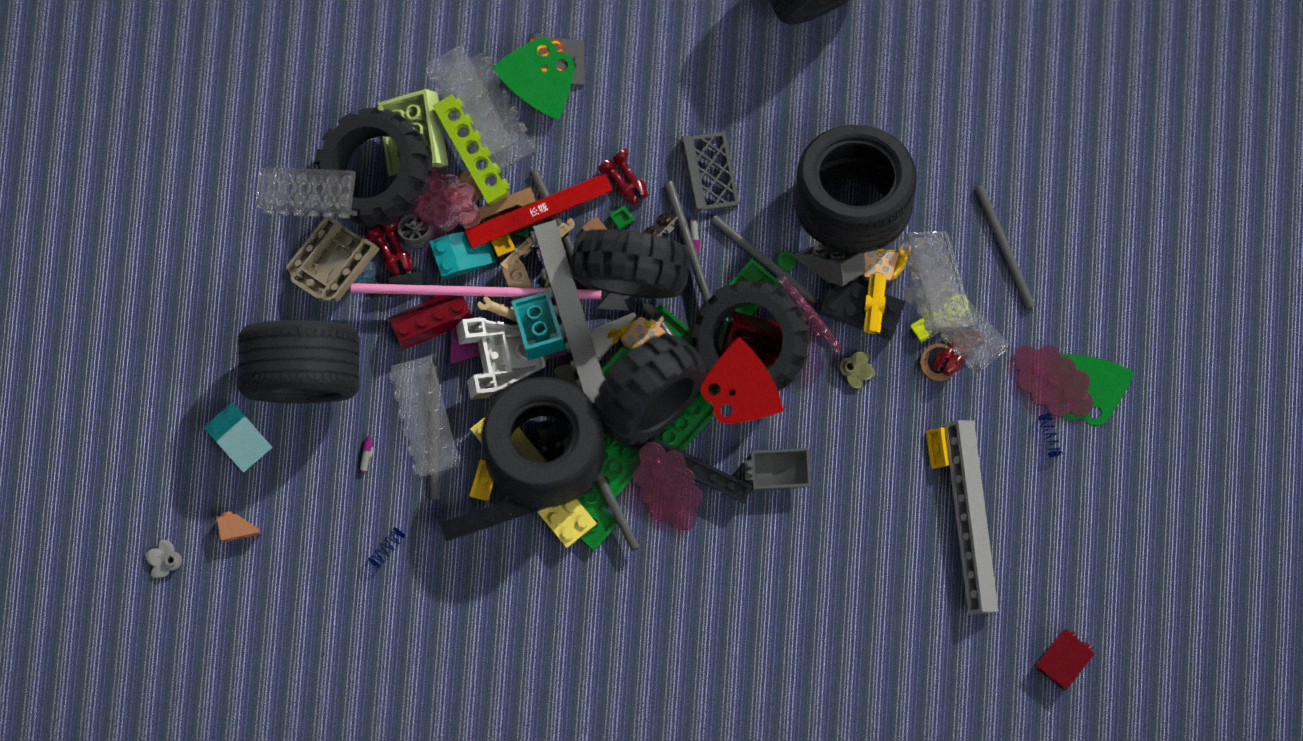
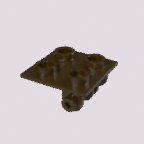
(663, 222)

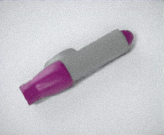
(694, 233)
(367, 453)

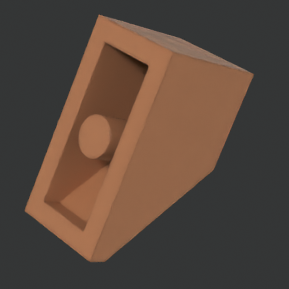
(235, 527)

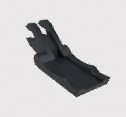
(407, 279)

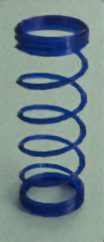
(1046, 417)
(399, 533)

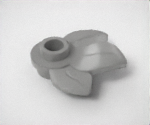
(160, 559)

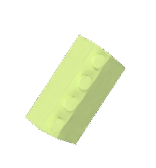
(418, 110)

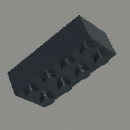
(847, 306)

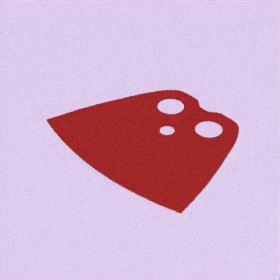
(746, 374)

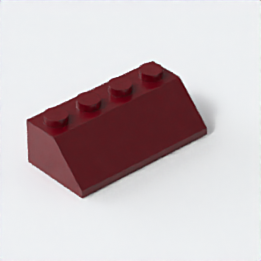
(429, 319)
(759, 334)

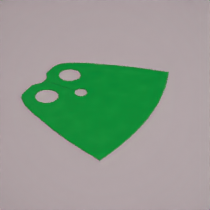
(540, 89)
(1106, 386)

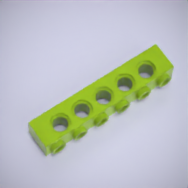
(444, 110)

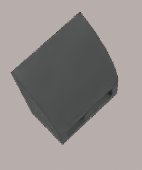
(778, 469)

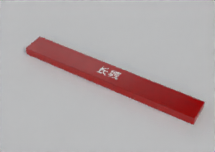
(538, 211)

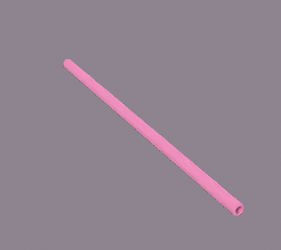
(460, 290)

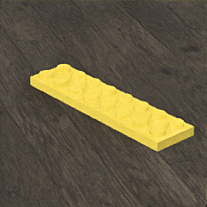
(566, 521)

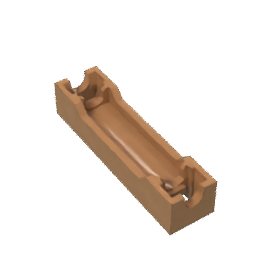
(504, 206)

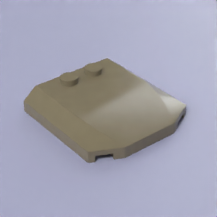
(330, 261)

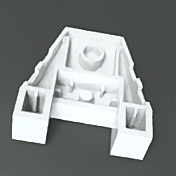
(501, 355)

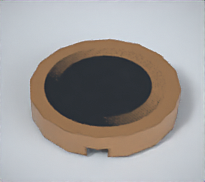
(927, 361)

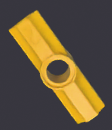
(874, 304)

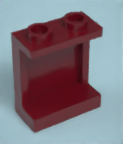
(1065, 659)

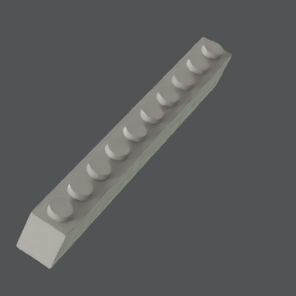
(568, 307)
(971, 517)

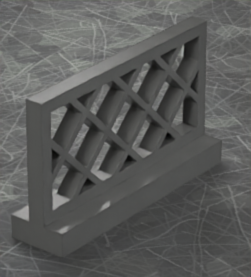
(693, 175)

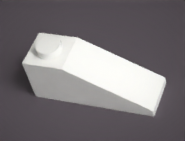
(599, 334)

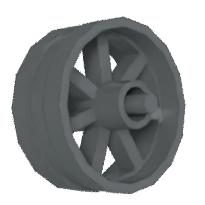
(415, 229)

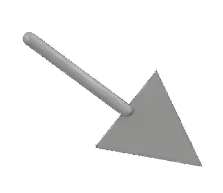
(614, 302)

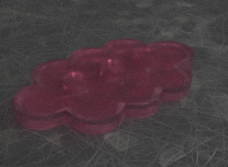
(447, 202)
(819, 326)
(1053, 381)
(668, 486)

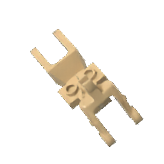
(516, 274)

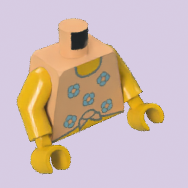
(885, 263)
(637, 331)

